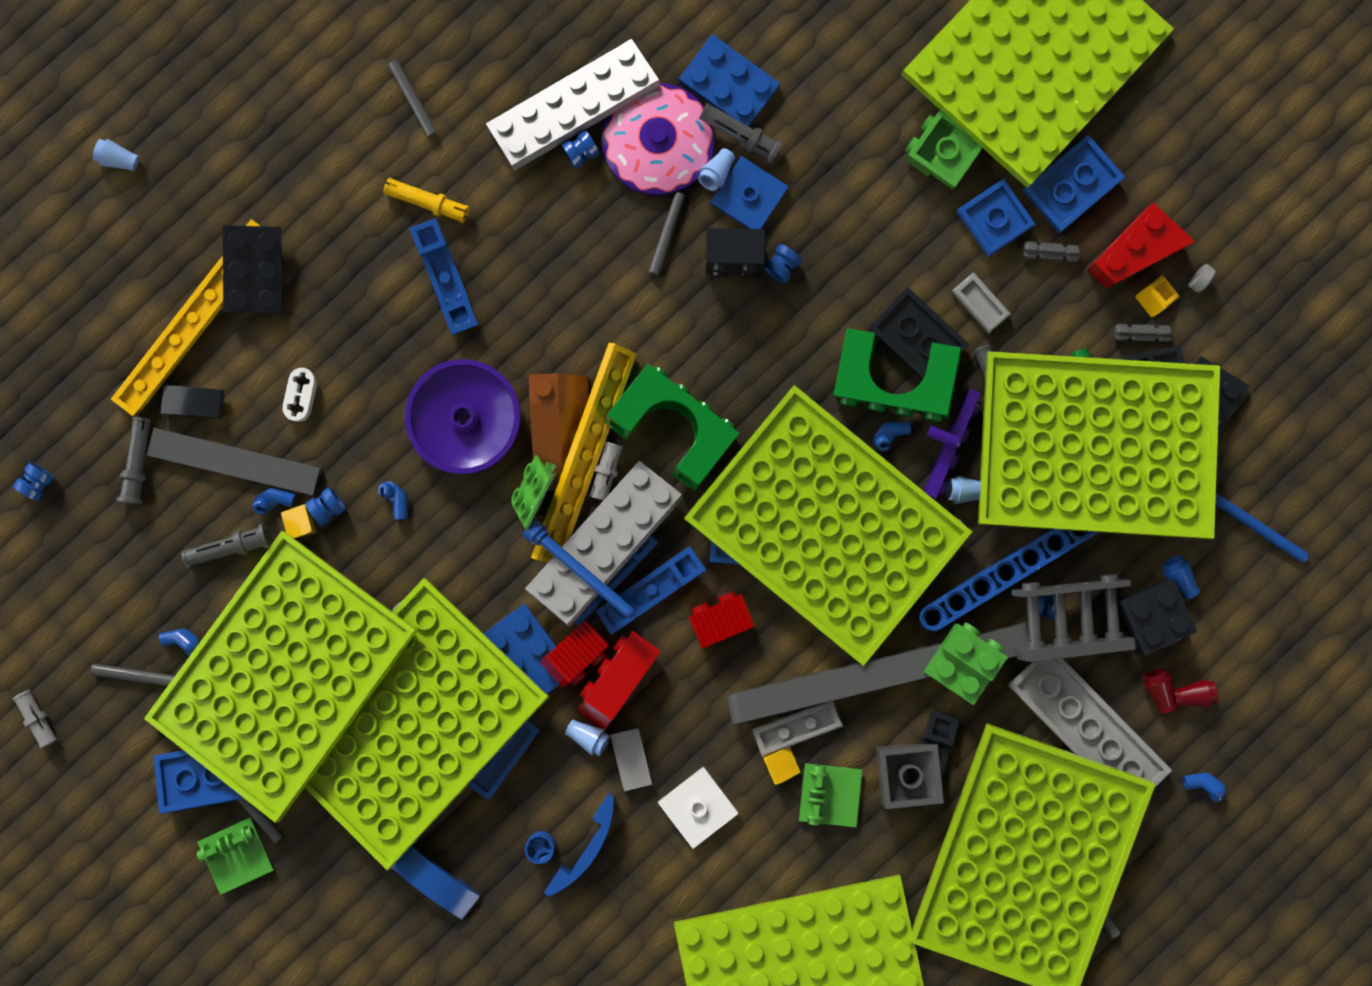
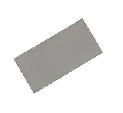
(980, 303)
(631, 759)

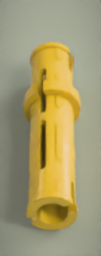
(436, 203)

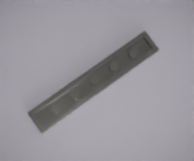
(234, 461)

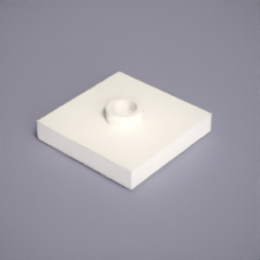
(698, 807)

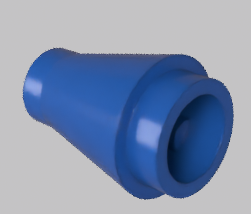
(1181, 571)

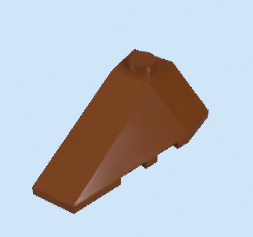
(555, 414)

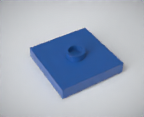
(749, 194)
(995, 218)

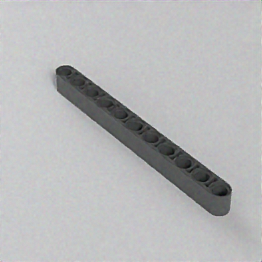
(853, 678)

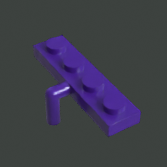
(951, 441)

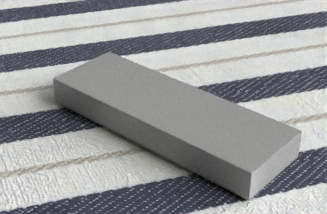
(796, 727)

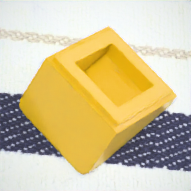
(1157, 296)
(298, 522)
(781, 765)

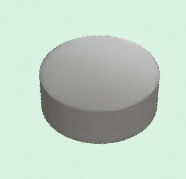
(1202, 278)

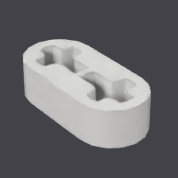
(292, 394)

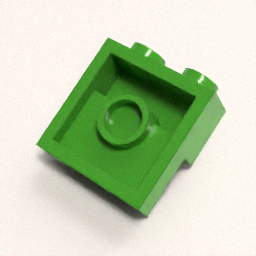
(943, 150)
(966, 662)

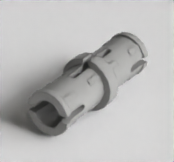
(606, 471)
(35, 719)

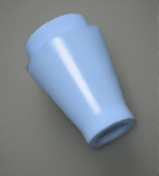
(113, 155)
(716, 170)
(962, 489)
(588, 737)

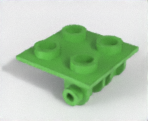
(530, 494)
(830, 795)
(234, 856)

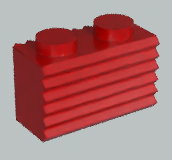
(721, 620)
(574, 654)

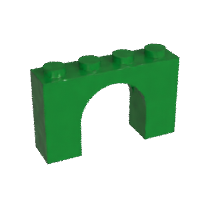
(655, 391)
(930, 398)

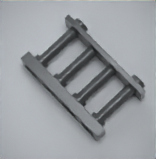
(1088, 642)

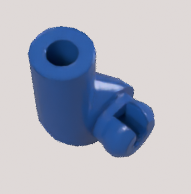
(887, 433)
(397, 497)
(271, 498)
(181, 637)
(1214, 787)

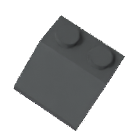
(909, 775)

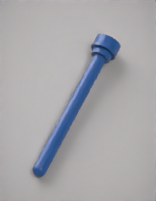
(1261, 529)
(538, 535)

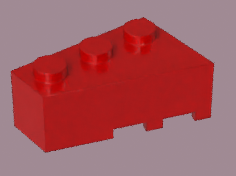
(1139, 246)
(617, 680)

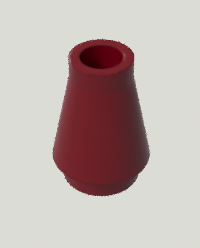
(1160, 688)
(1197, 694)

